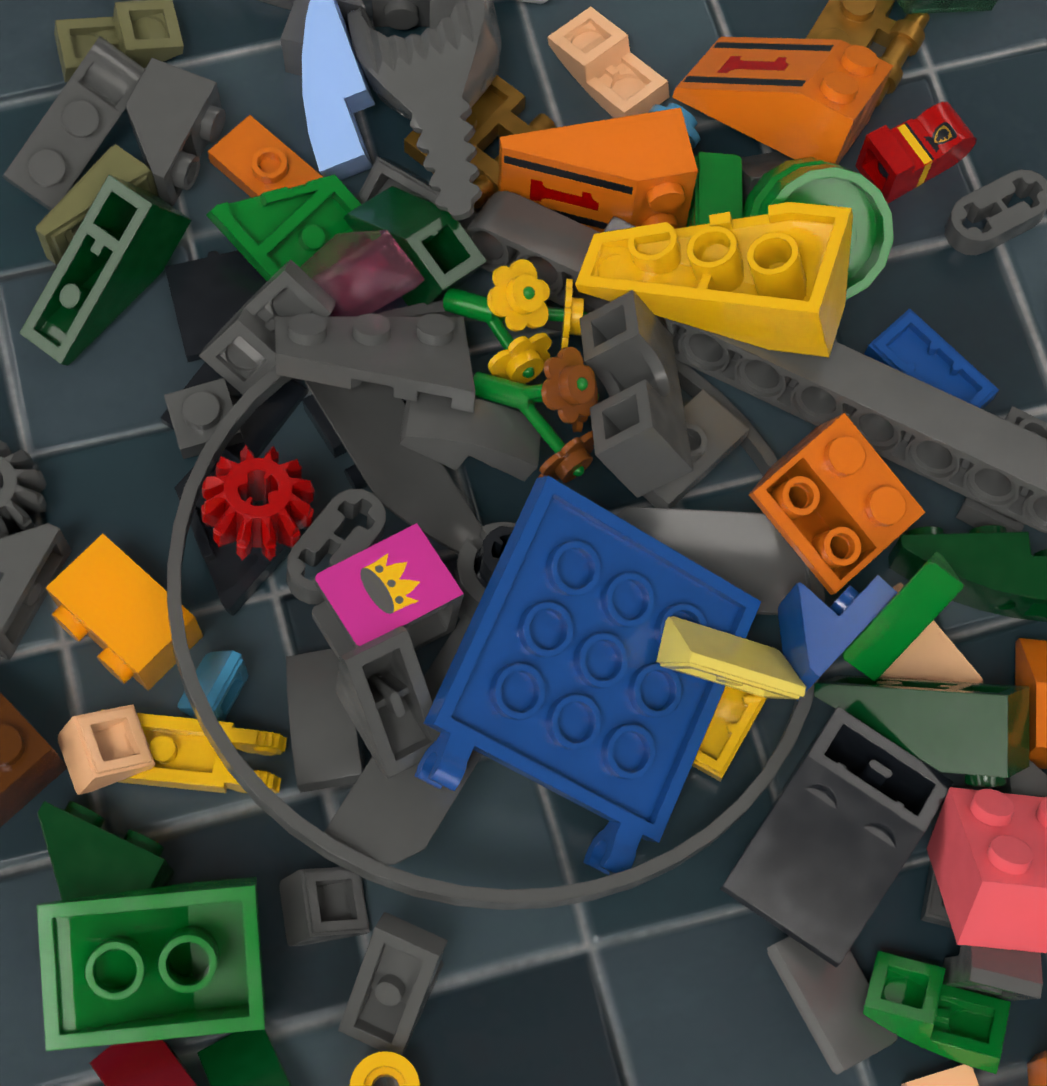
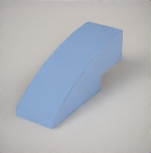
(333, 92)

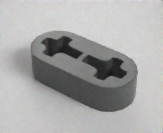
(993, 202)
(324, 538)

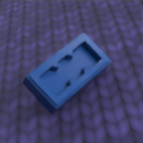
(923, 354)

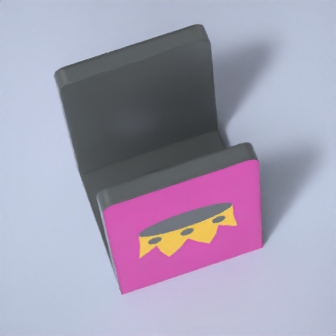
(387, 588)

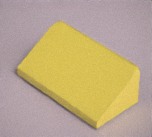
(727, 660)

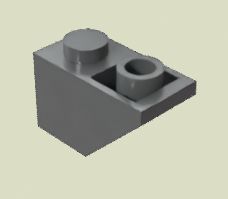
(173, 122)

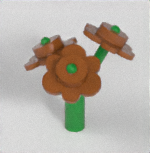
(570, 390)

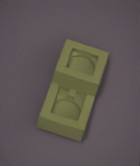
(137, 28)

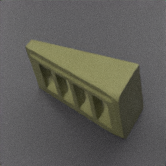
(65, 218)

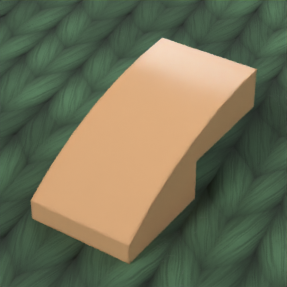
(602, 64)

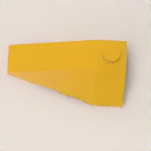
(750, 278)

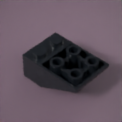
(837, 836)

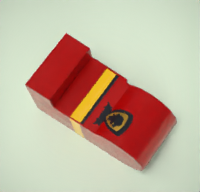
(915, 150)

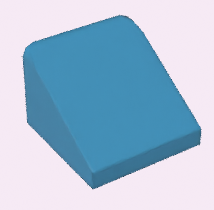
(222, 679)

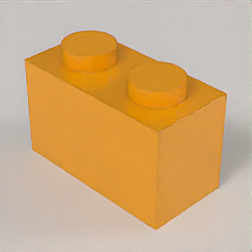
(120, 611)

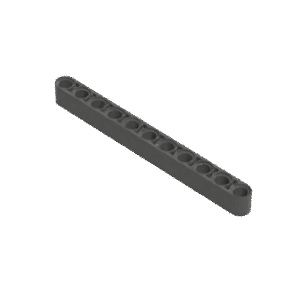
(892, 410)

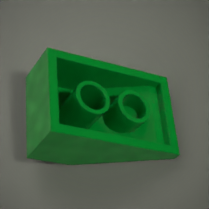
(152, 964)

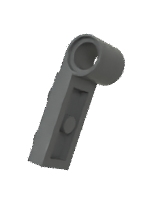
(75, 125)

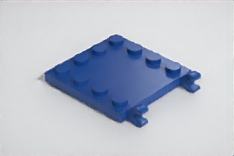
(567, 672)

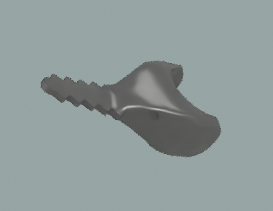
(434, 85)

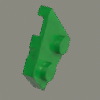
(286, 222)

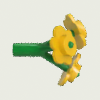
(519, 301)

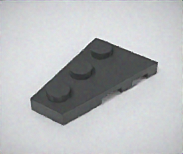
(398, 352)

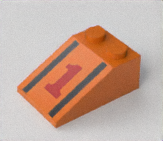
(789, 92)
(606, 168)

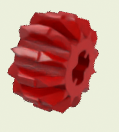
(231, 506)

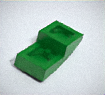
(943, 1019)

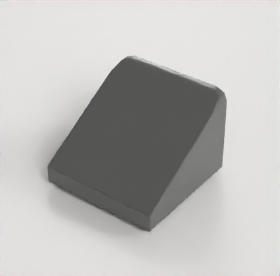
(323, 905)

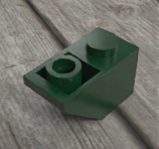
(428, 238)
(95, 861)

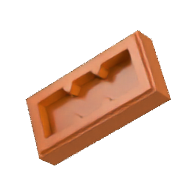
(259, 160)

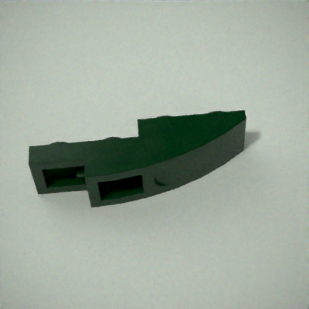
(989, 561)

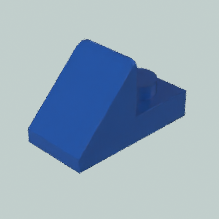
(819, 634)

